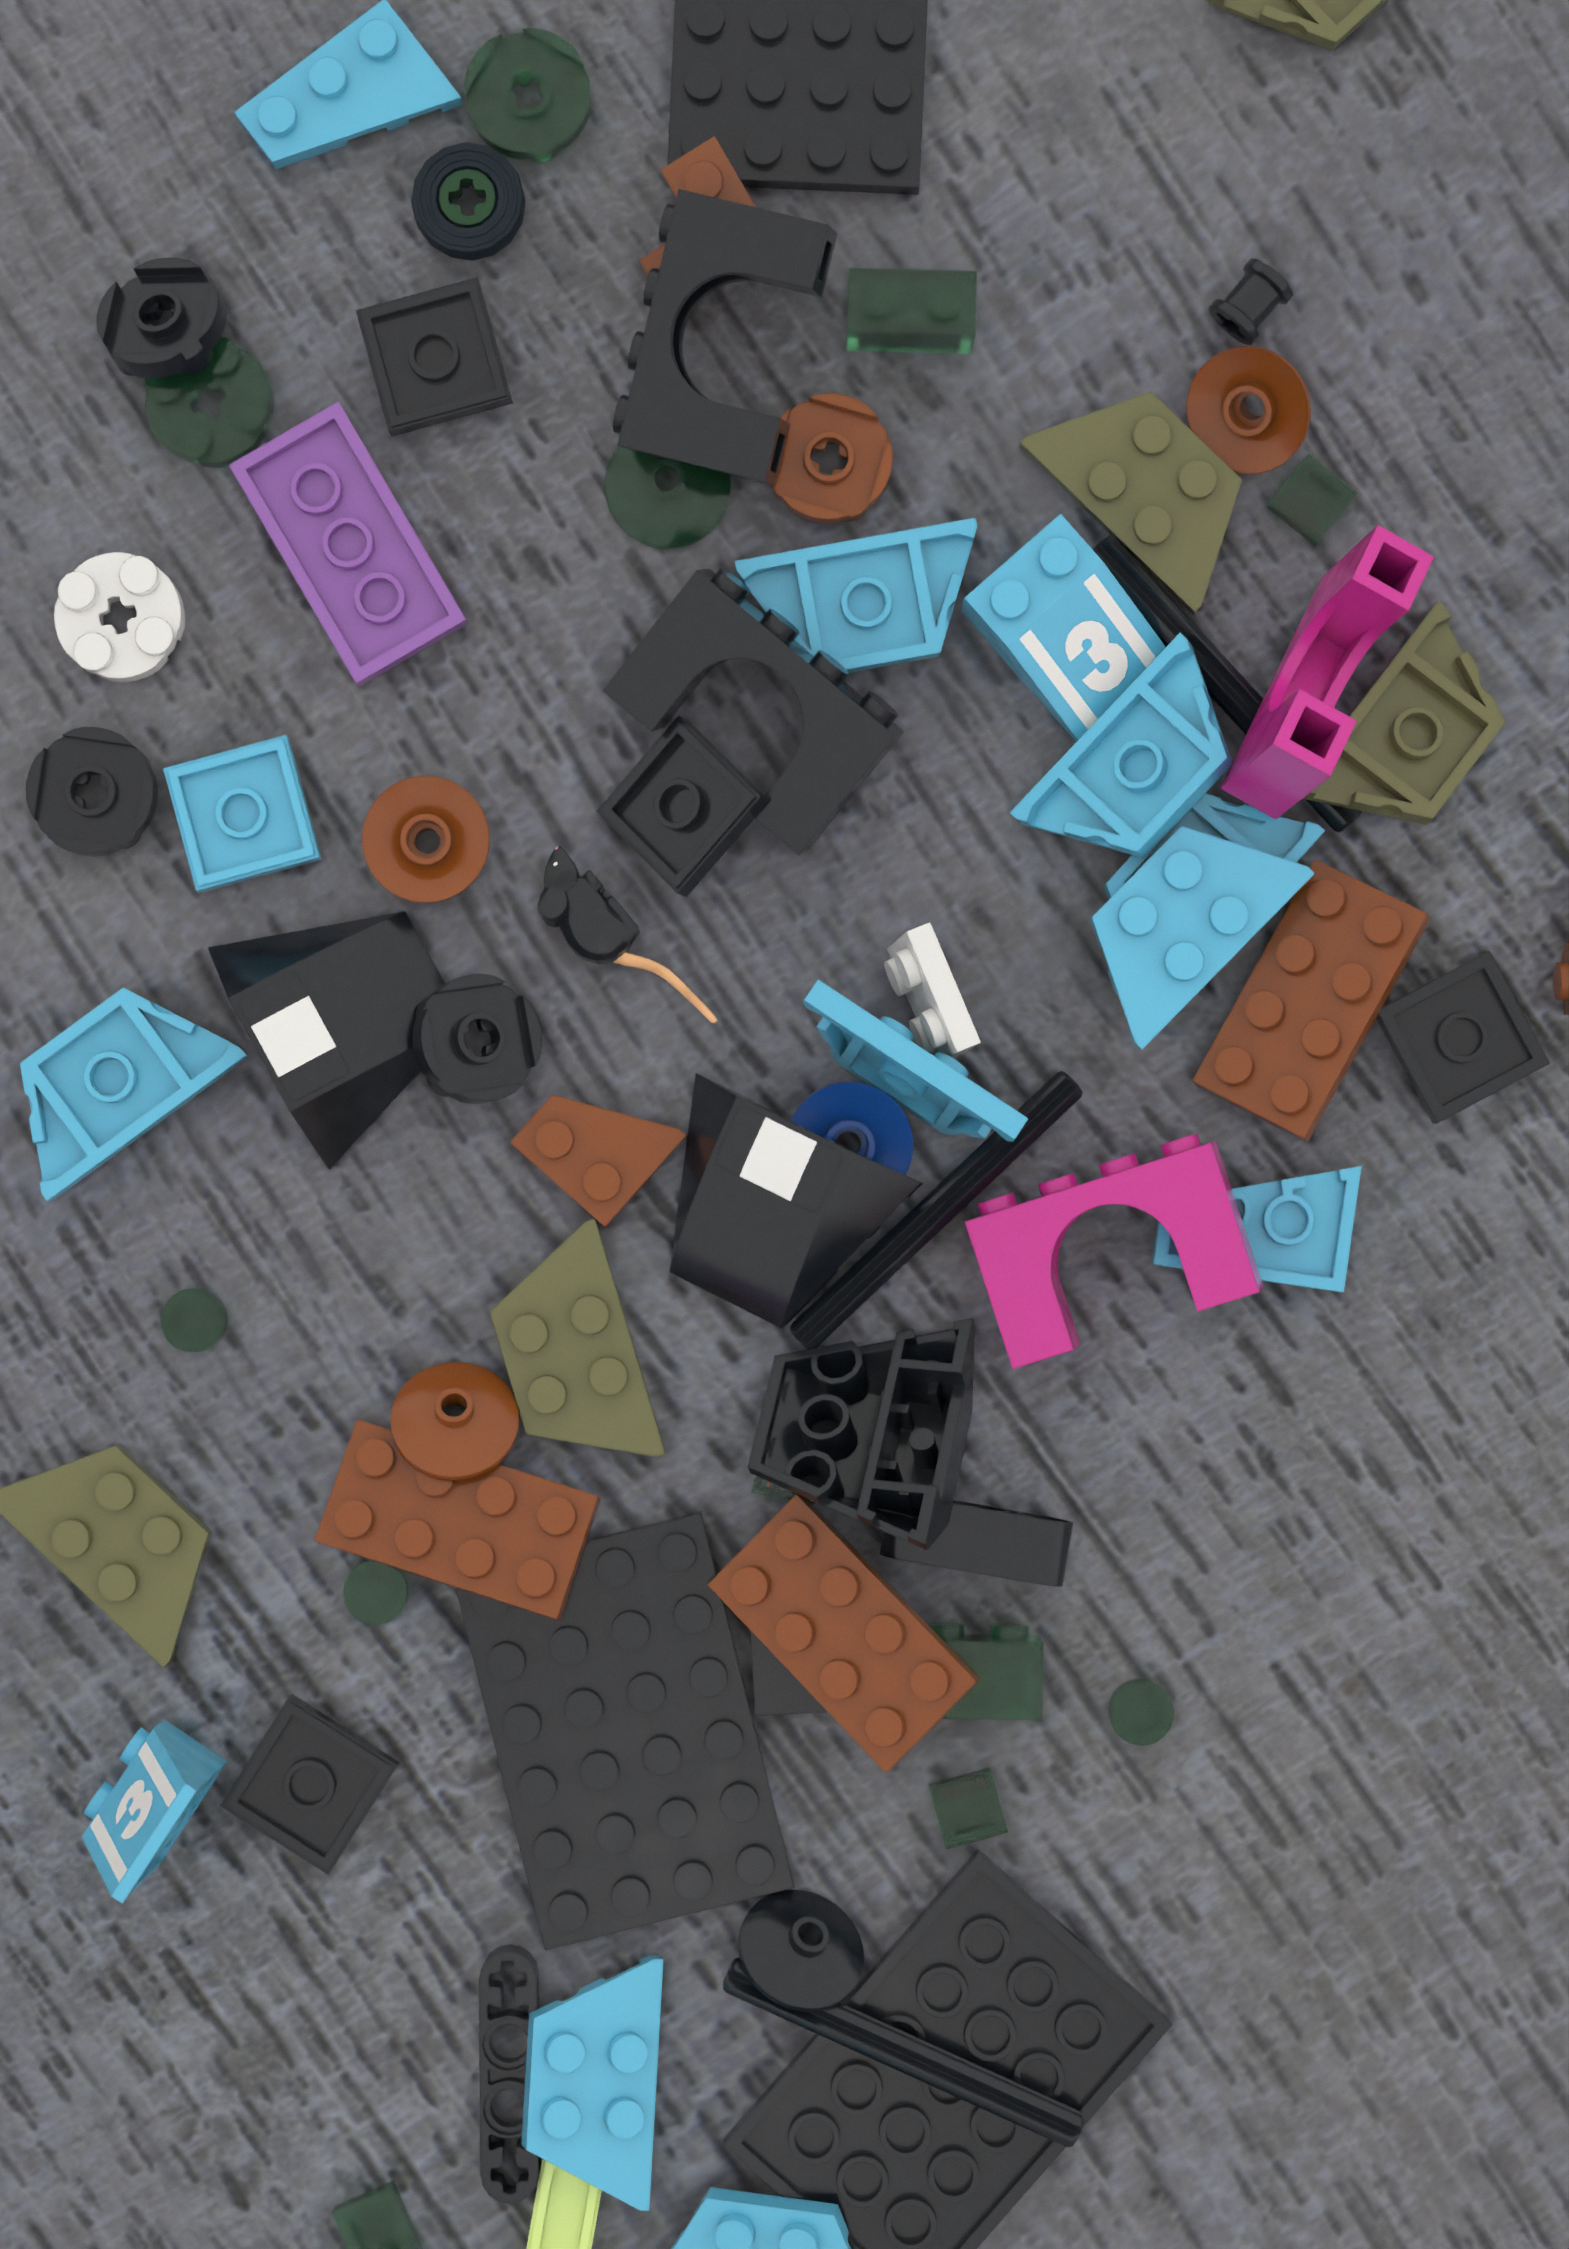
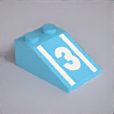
(1064, 626)
(148, 1806)

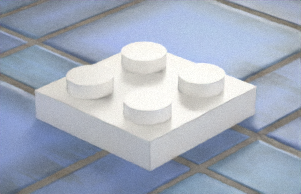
(925, 977)

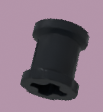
(1251, 301)

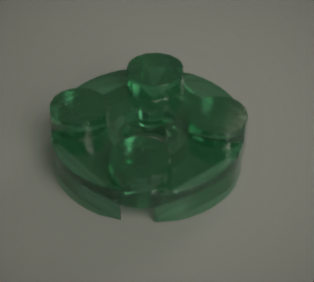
(518, 59)
(243, 412)

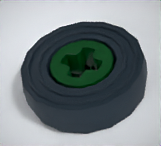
(493, 221)

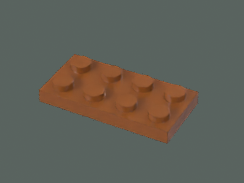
(1311, 1000)
(484, 1534)
(844, 1632)

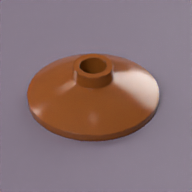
(1220, 415)
(404, 814)
(459, 1444)

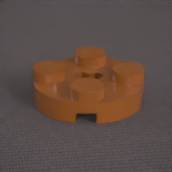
(861, 442)

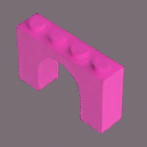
(1297, 728)
(1022, 1241)

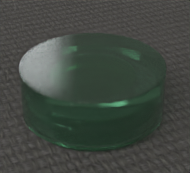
(194, 1320)
(375, 1592)
(1140, 1712)

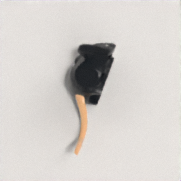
(597, 925)

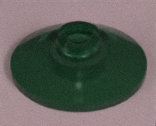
(659, 516)

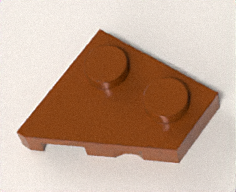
(595, 1152)

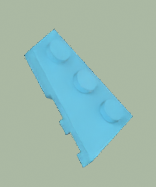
(350, 86)
(1294, 1228)

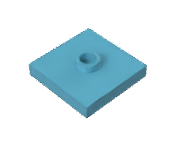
(242, 814)

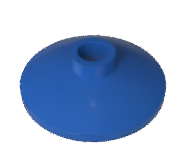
(865, 1111)

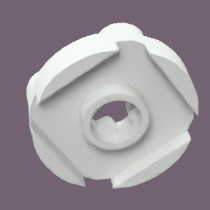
(87, 597)

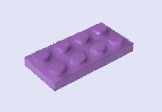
(348, 544)

